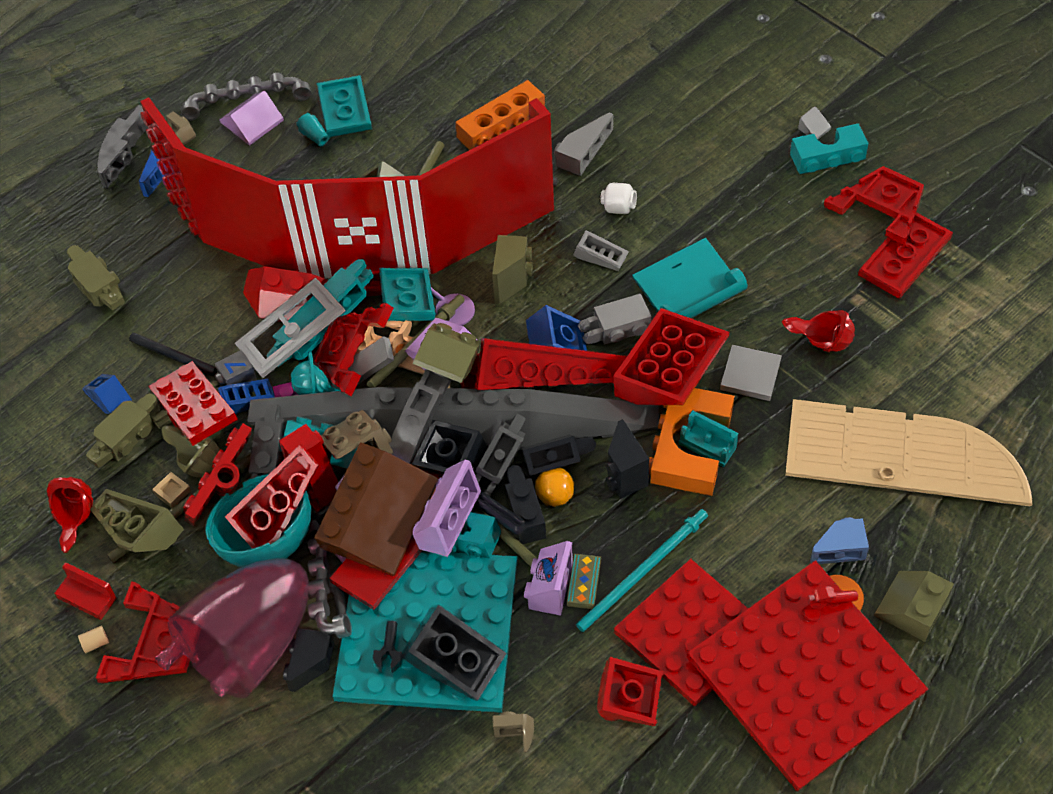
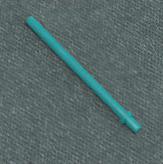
(691, 524)

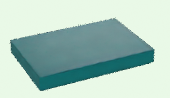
(344, 106)
(408, 293)

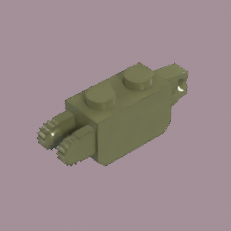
(94, 279)
(123, 430)

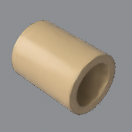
(93, 639)

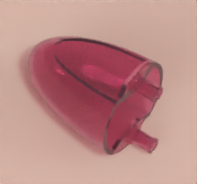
(240, 625)

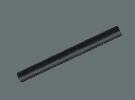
(172, 353)

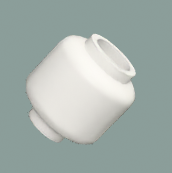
(618, 198)

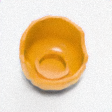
(554, 487)

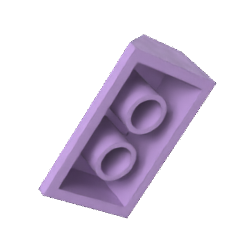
(447, 509)

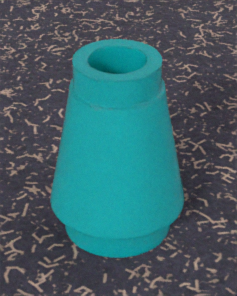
(311, 128)

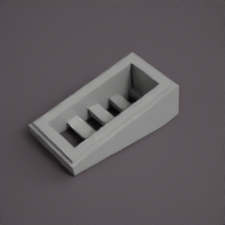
(596, 242)

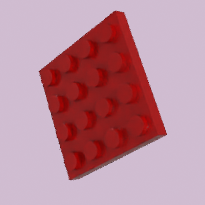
(676, 620)

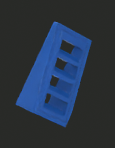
(150, 176)
(236, 390)

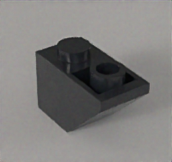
(309, 659)

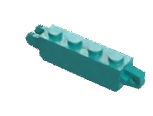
(346, 287)

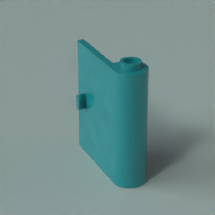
(690, 280)

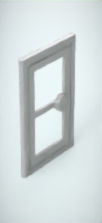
(265, 366)

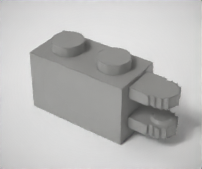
(616, 320)

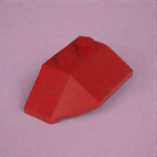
(271, 287)

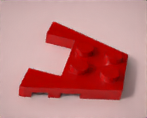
(887, 193)
(342, 341)
(152, 641)

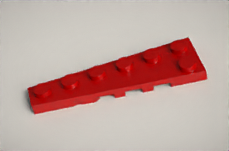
(529, 365)

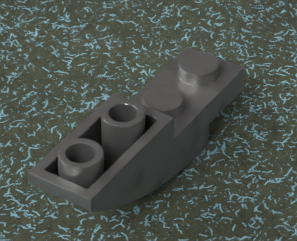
(116, 150)
(417, 415)

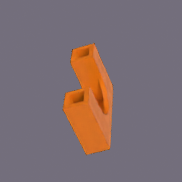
(673, 466)

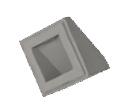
(814, 123)

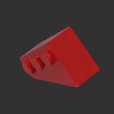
(322, 486)

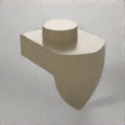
(181, 127)
(512, 724)

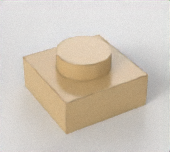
(171, 490)

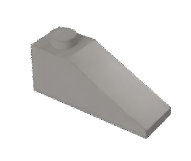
(583, 144)

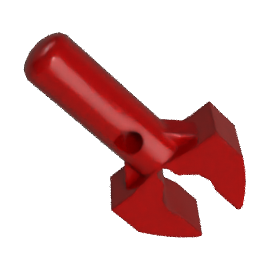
(827, 595)

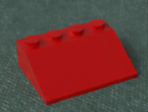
(668, 360)

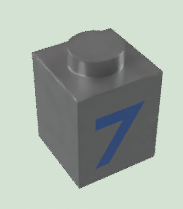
(234, 370)

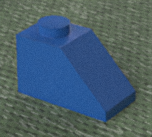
(106, 392)

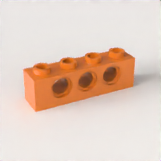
(498, 115)

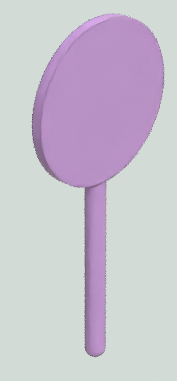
(462, 314)

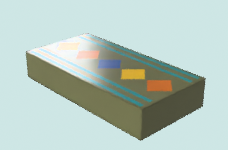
(584, 581)

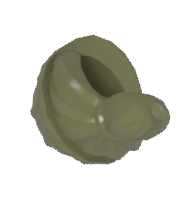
(191, 459)

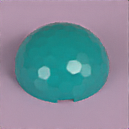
(235, 549)

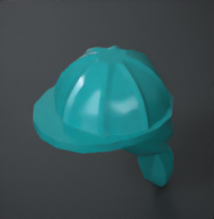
(309, 378)

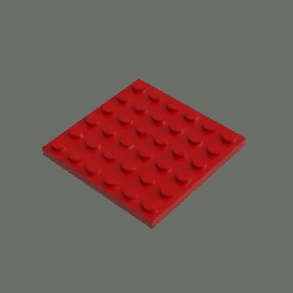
(806, 676)

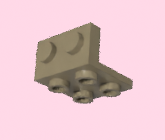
(355, 429)

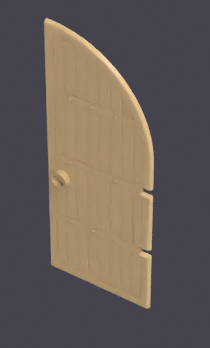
(902, 454)

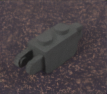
(266, 445)
(501, 453)

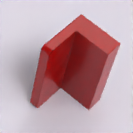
(85, 592)

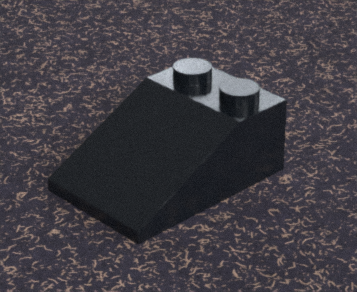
(453, 653)

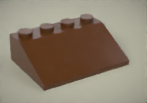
(375, 509)

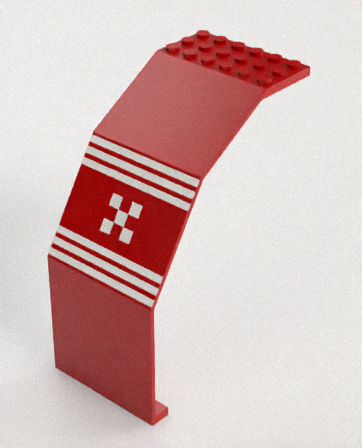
(378, 219)

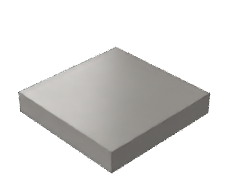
(751, 372)

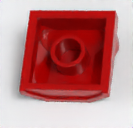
(629, 692)

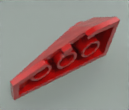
(271, 504)

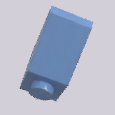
(842, 543)

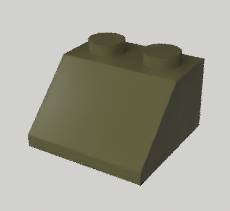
(511, 266)
(447, 352)
(915, 602)

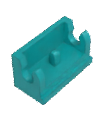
(708, 438)

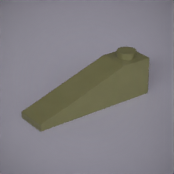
(136, 523)

